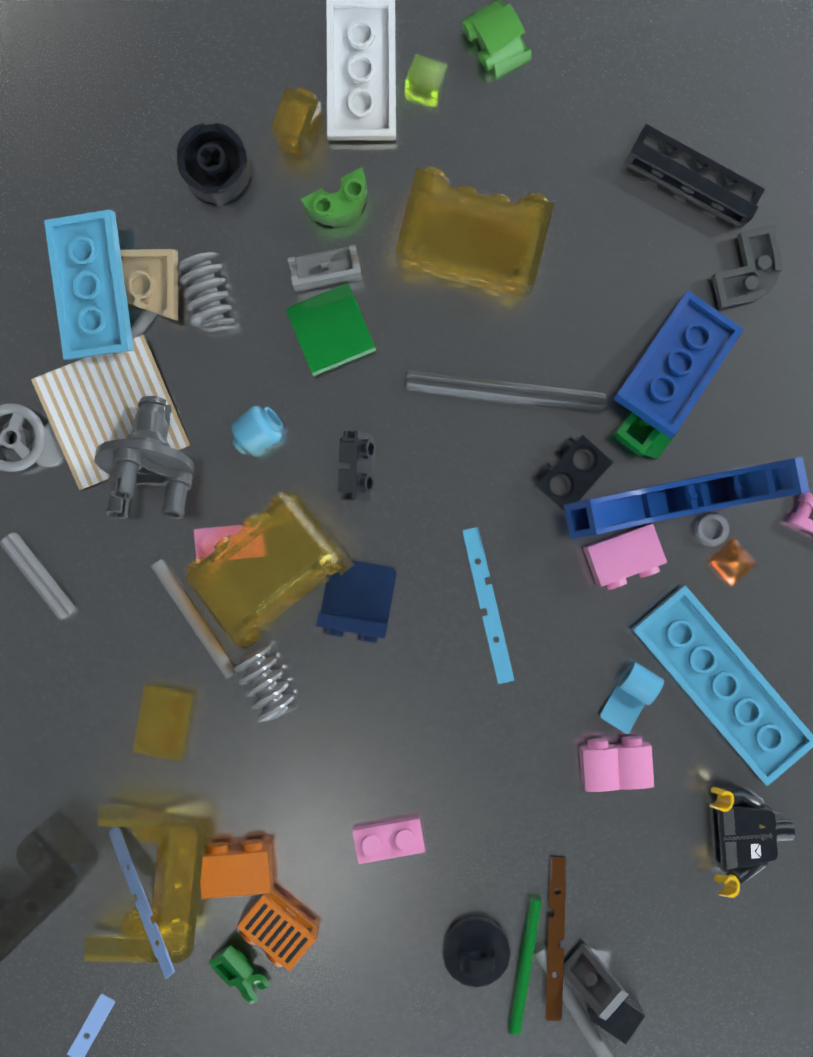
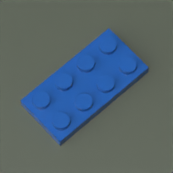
(678, 364)

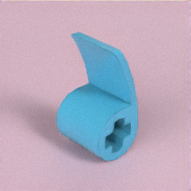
(632, 692)

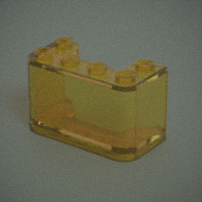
(473, 235)
(266, 568)

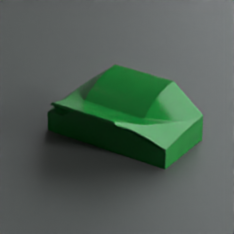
(641, 437)

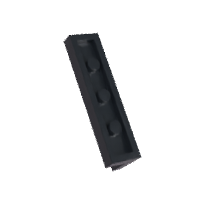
(689, 181)

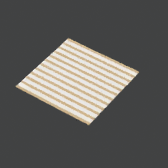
(98, 403)

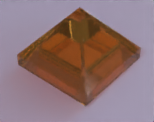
(732, 562)

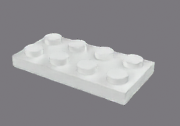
(361, 70)

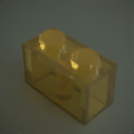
(298, 123)

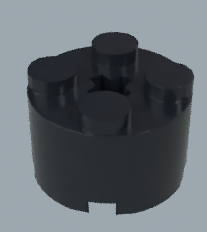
(222, 145)

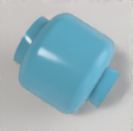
(256, 431)

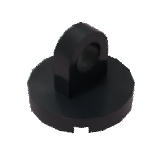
(476, 951)

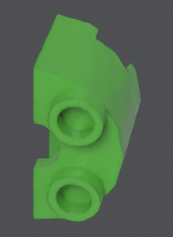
(499, 36)
(339, 207)

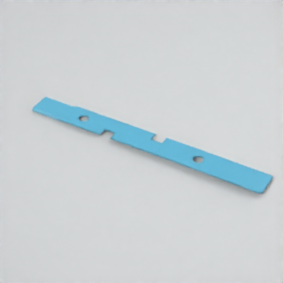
(487, 600)

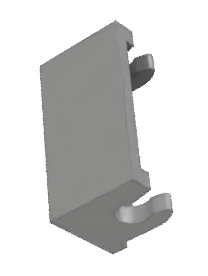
(325, 269)

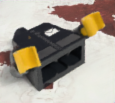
(744, 836)

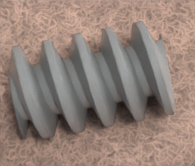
(203, 291)
(264, 684)

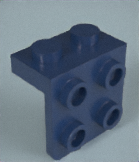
(358, 602)

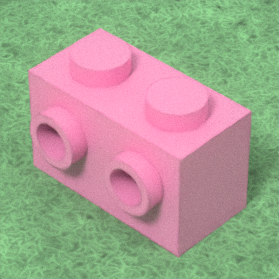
(625, 555)

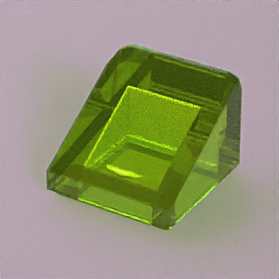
(426, 76)

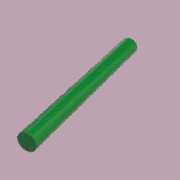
(524, 965)

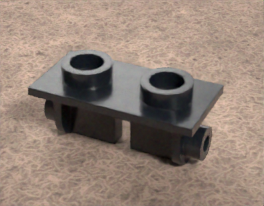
(357, 449)

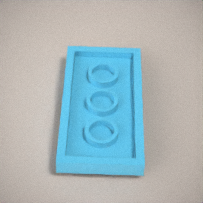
(89, 285)

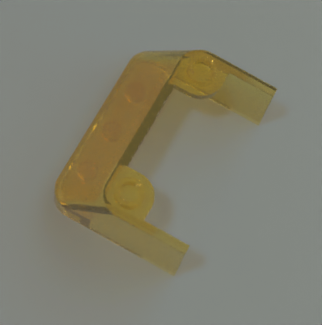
(174, 887)

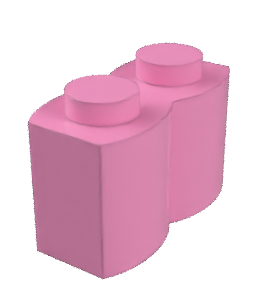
(616, 765)

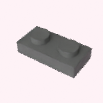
(594, 982)

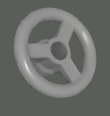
(23, 437)

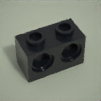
(577, 480)

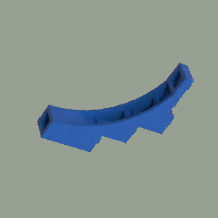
(686, 497)

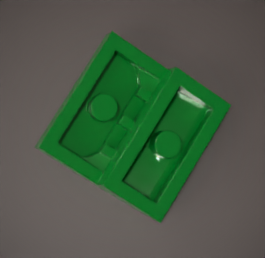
(330, 329)

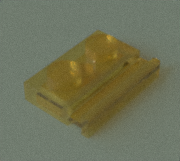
(163, 722)

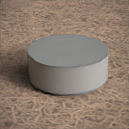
(711, 529)

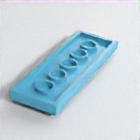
(724, 685)

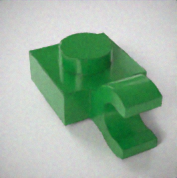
(235, 971)

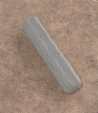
(37, 576)

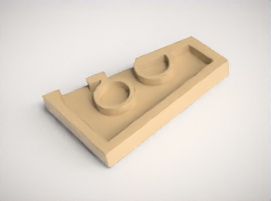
(152, 280)

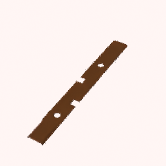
(556, 932)

